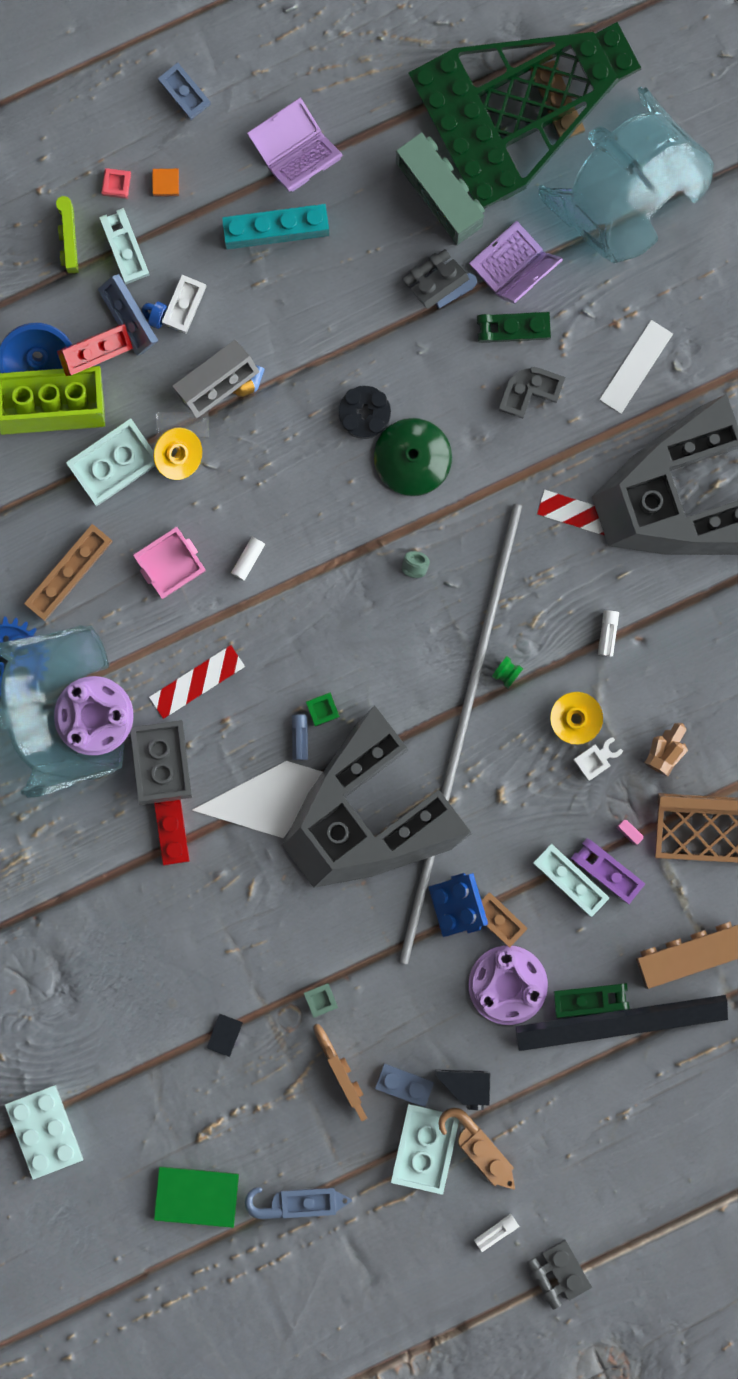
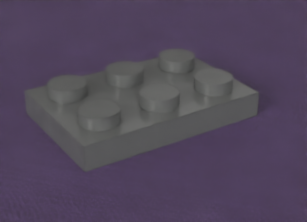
(160, 762)

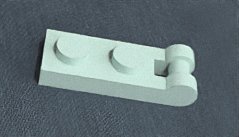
(125, 247)

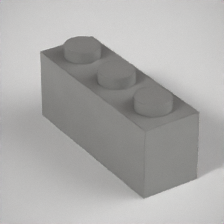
(216, 378)

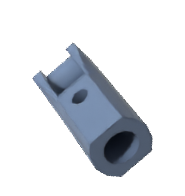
(463, 289)

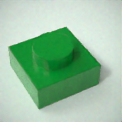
(322, 709)

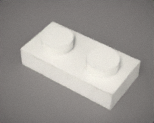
(184, 304)

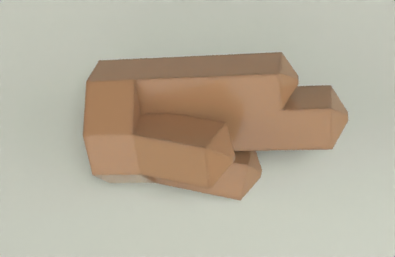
(667, 750)

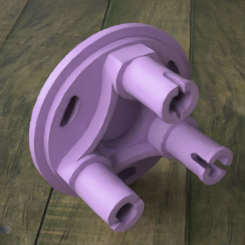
(93, 715)
(508, 985)

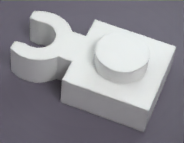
(594, 760)

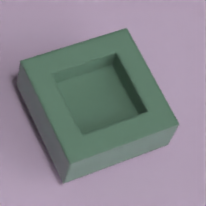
(320, 1000)

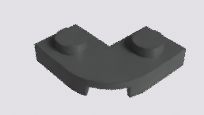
(527, 383)

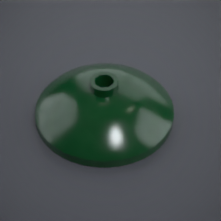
(410, 475)

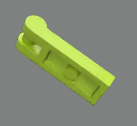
(67, 233)

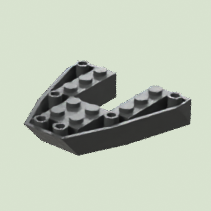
(641, 502)
(333, 841)

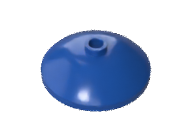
(23, 341)

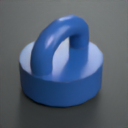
(157, 313)

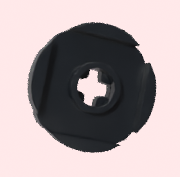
(353, 421)

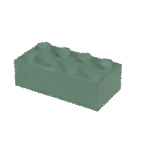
(439, 188)

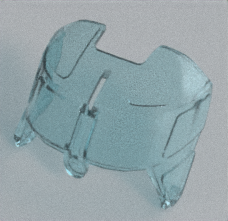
(610, 200)
(35, 677)

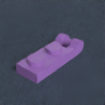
(608, 871)

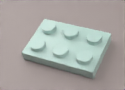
(112, 462)
(44, 1132)
(424, 1151)

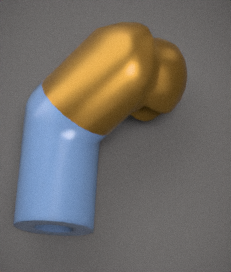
(251, 385)

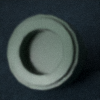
(415, 564)

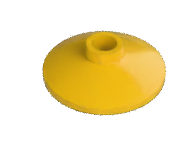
(187, 456)
(586, 708)

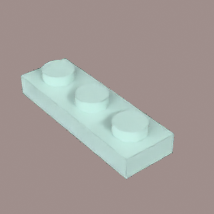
(571, 880)

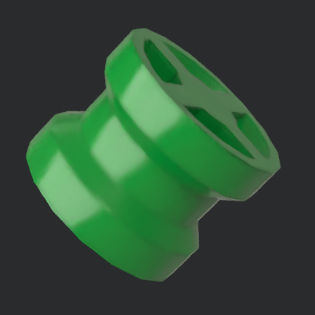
(507, 672)

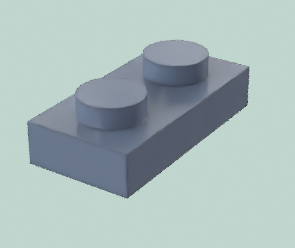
(184, 91)
(404, 1085)

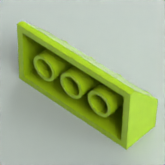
(51, 401)

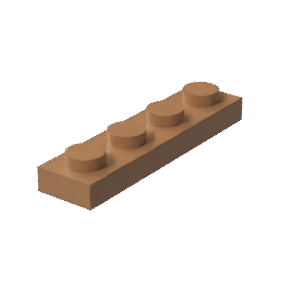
(68, 572)

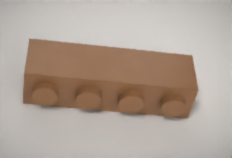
(690, 956)

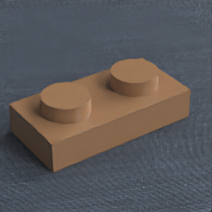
(502, 921)

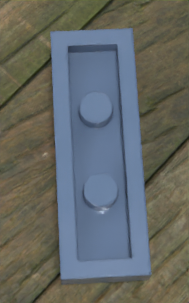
(127, 312)

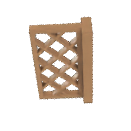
(696, 804)

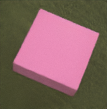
(630, 832)

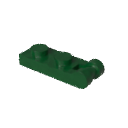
(514, 327)
(590, 1000)

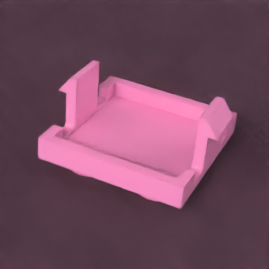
(169, 562)

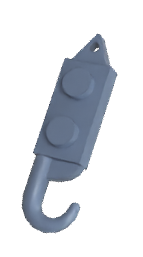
(298, 1203)

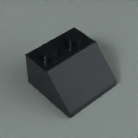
(468, 1086)

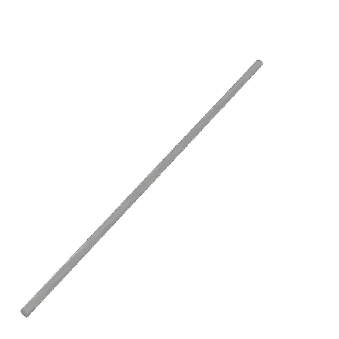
(463, 722)

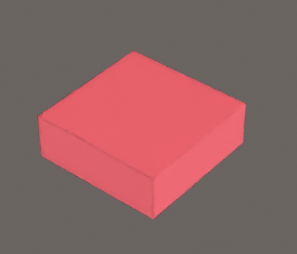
(116, 183)

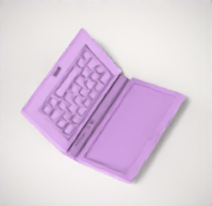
(293, 146)
(513, 263)

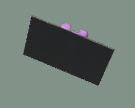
(224, 1035)

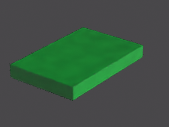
(196, 1197)

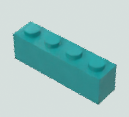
(275, 226)

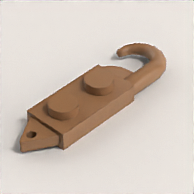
(341, 1068)
(480, 1149)

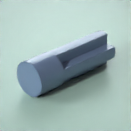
(299, 737)

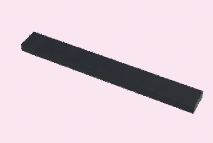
(622, 1023)

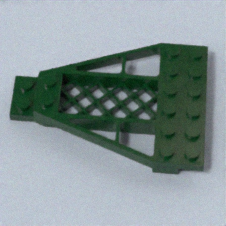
(468, 127)

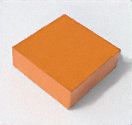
(166, 182)

